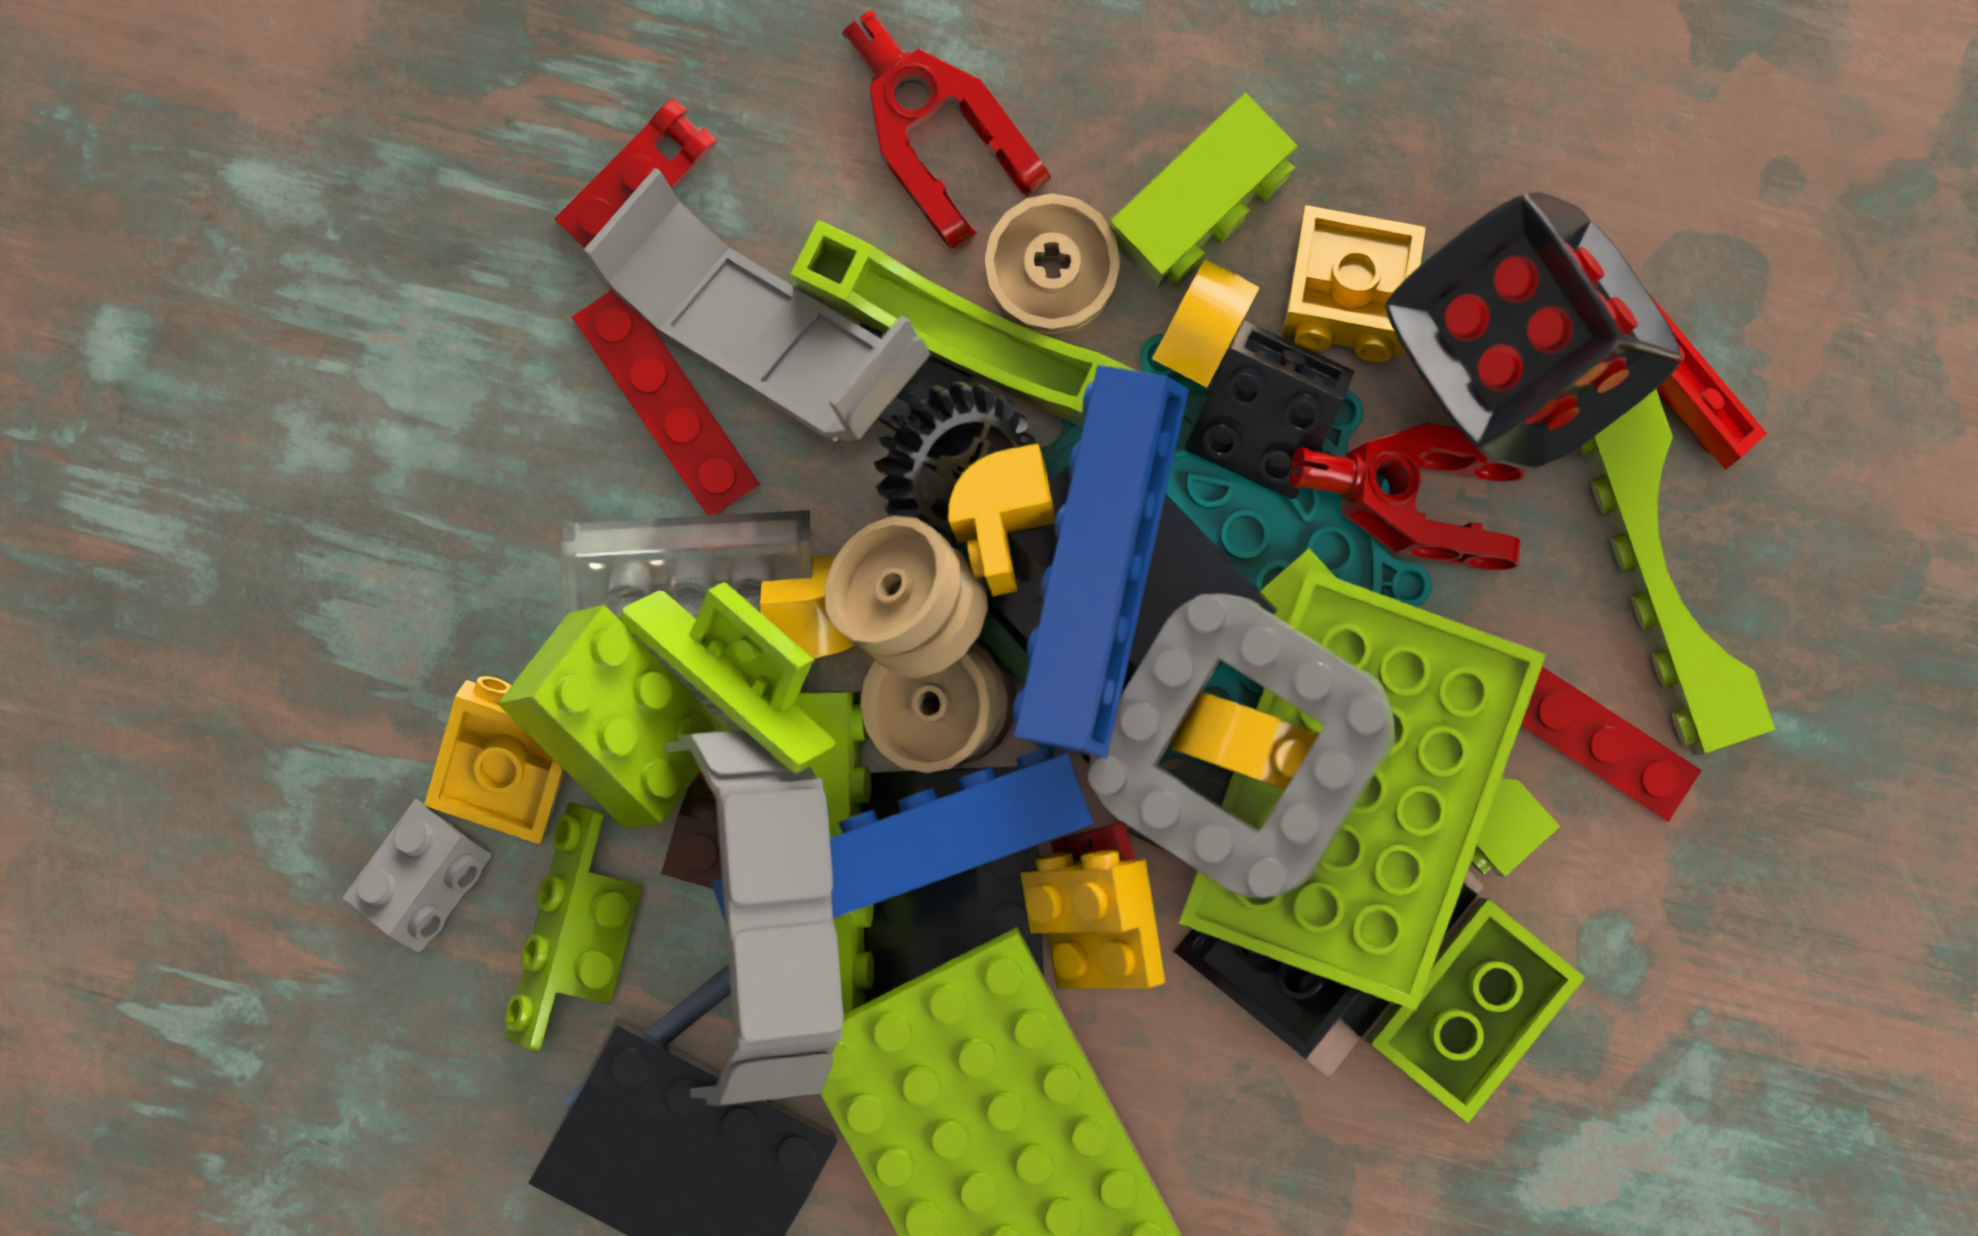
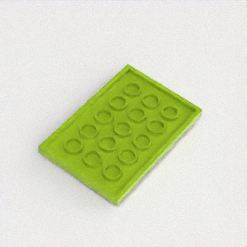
(1407, 844)
(986, 1109)

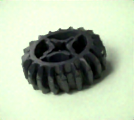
(964, 419)

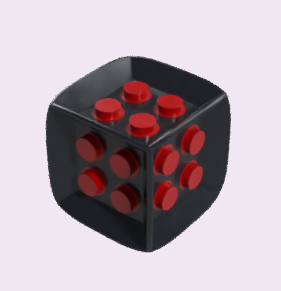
(1532, 331)

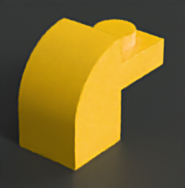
(1205, 322)
(996, 498)
(801, 612)
(1243, 740)

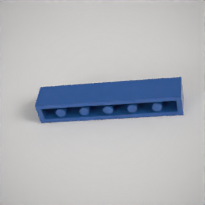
(1100, 561)
(952, 833)

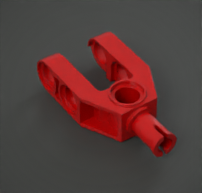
(945, 86)
(1394, 517)

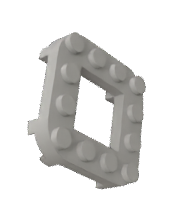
(1318, 796)

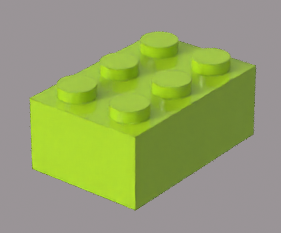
(1204, 193)
(605, 713)
(1479, 1010)

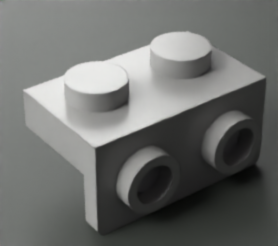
(417, 877)

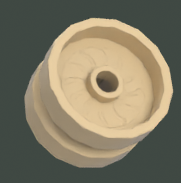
(1059, 230)
(905, 597)
(927, 736)

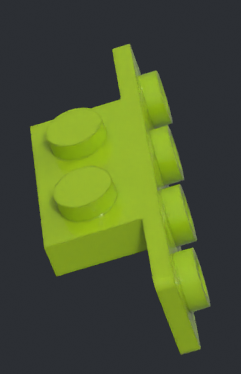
(739, 666)
(577, 931)

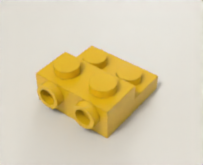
(1344, 278)
(492, 767)
(1095, 920)

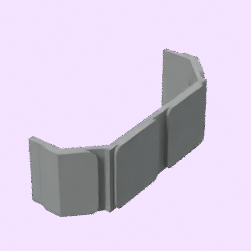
(748, 318)
(775, 920)

